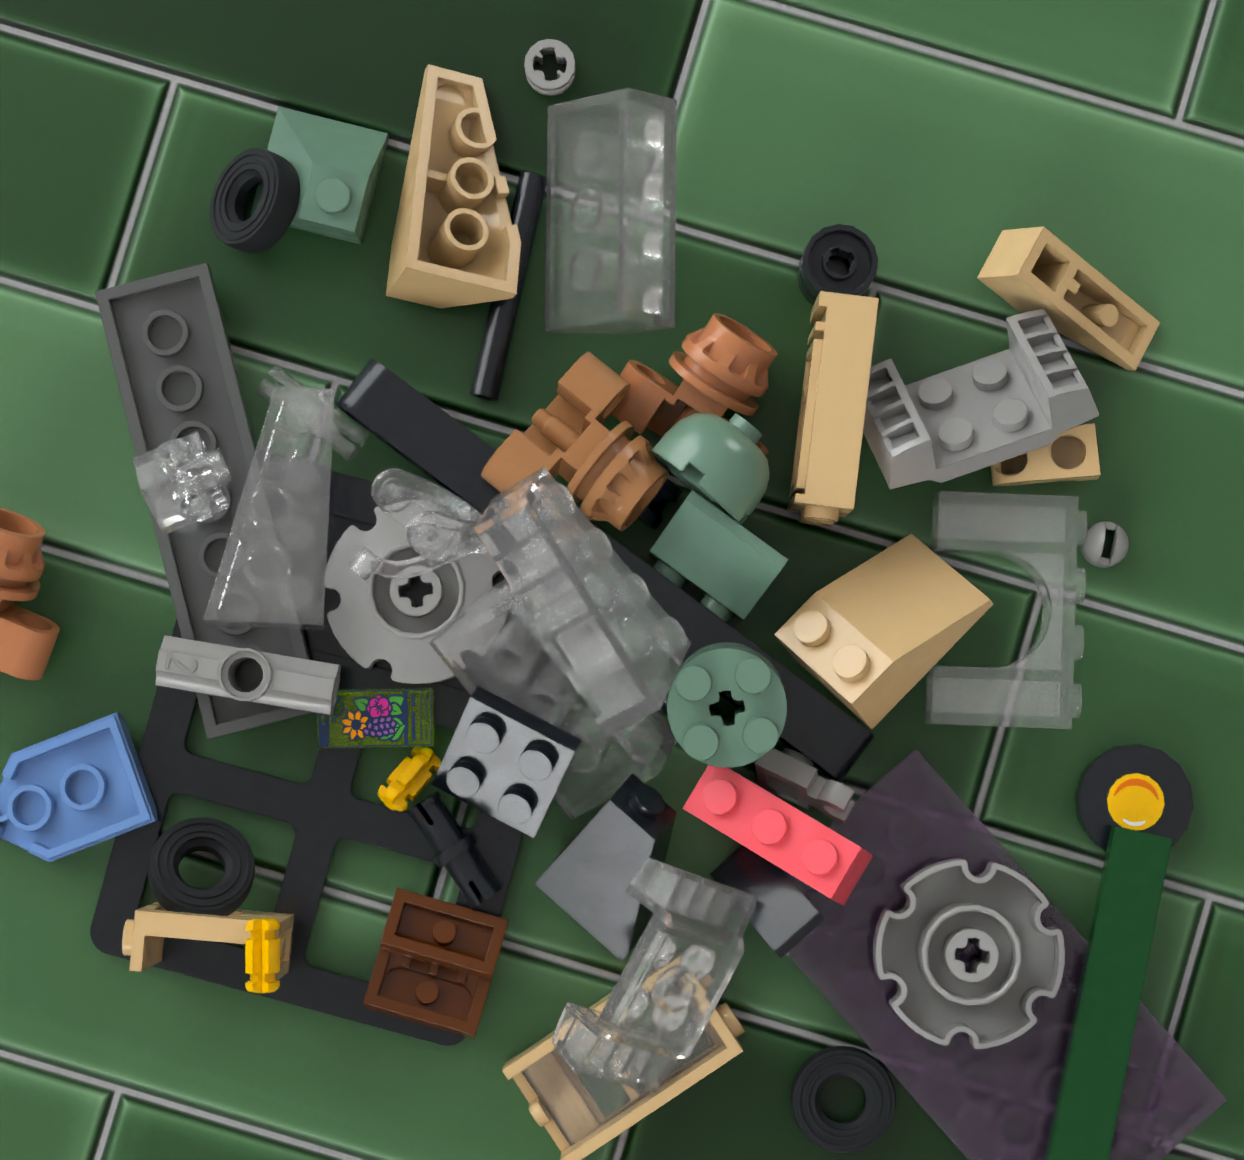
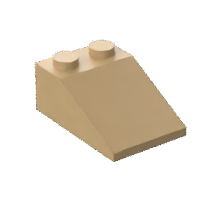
(883, 626)

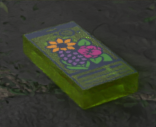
(379, 719)

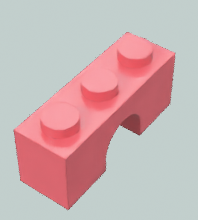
(778, 832)

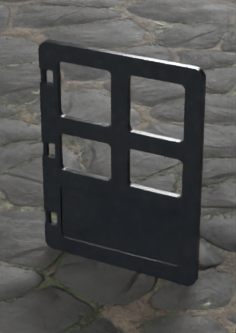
(318, 810)

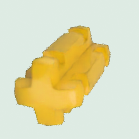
(409, 778)
(262, 955)

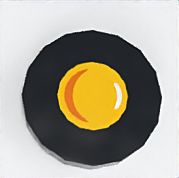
(1134, 791)

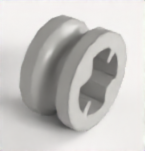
(563, 56)

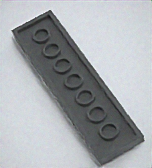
(182, 380)

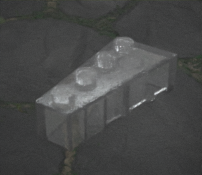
(280, 533)
(585, 599)

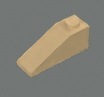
(1041, 272)

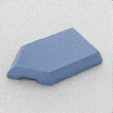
(75, 790)

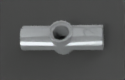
(212, 668)

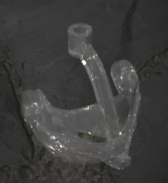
(435, 521)

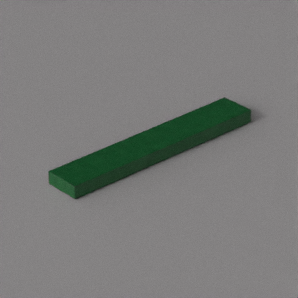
(1109, 996)

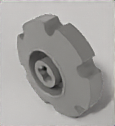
(382, 624)
(998, 989)

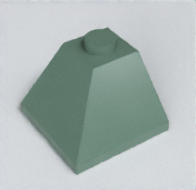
(335, 170)

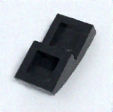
(782, 910)

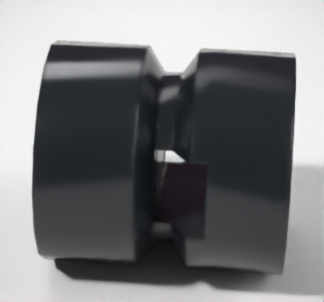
(837, 262)

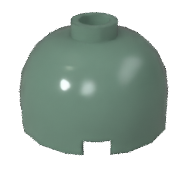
(717, 461)

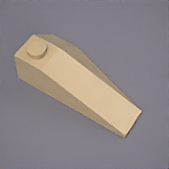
(453, 214)

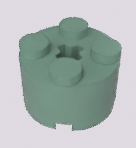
(704, 730)

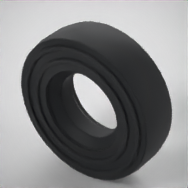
(276, 207)
(208, 836)
(868, 1125)

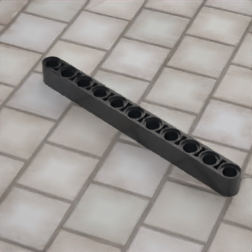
(456, 460)

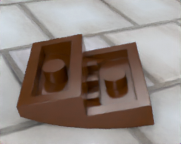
(435, 963)

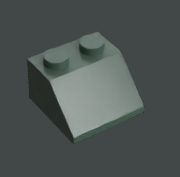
(716, 558)

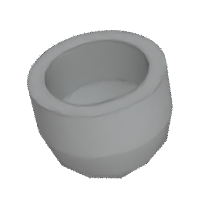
(1095, 541)

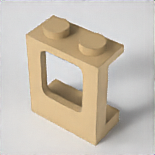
(145, 934)

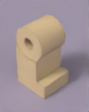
(1068, 458)

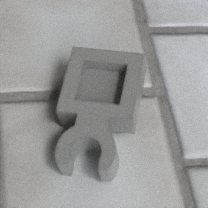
(797, 780)

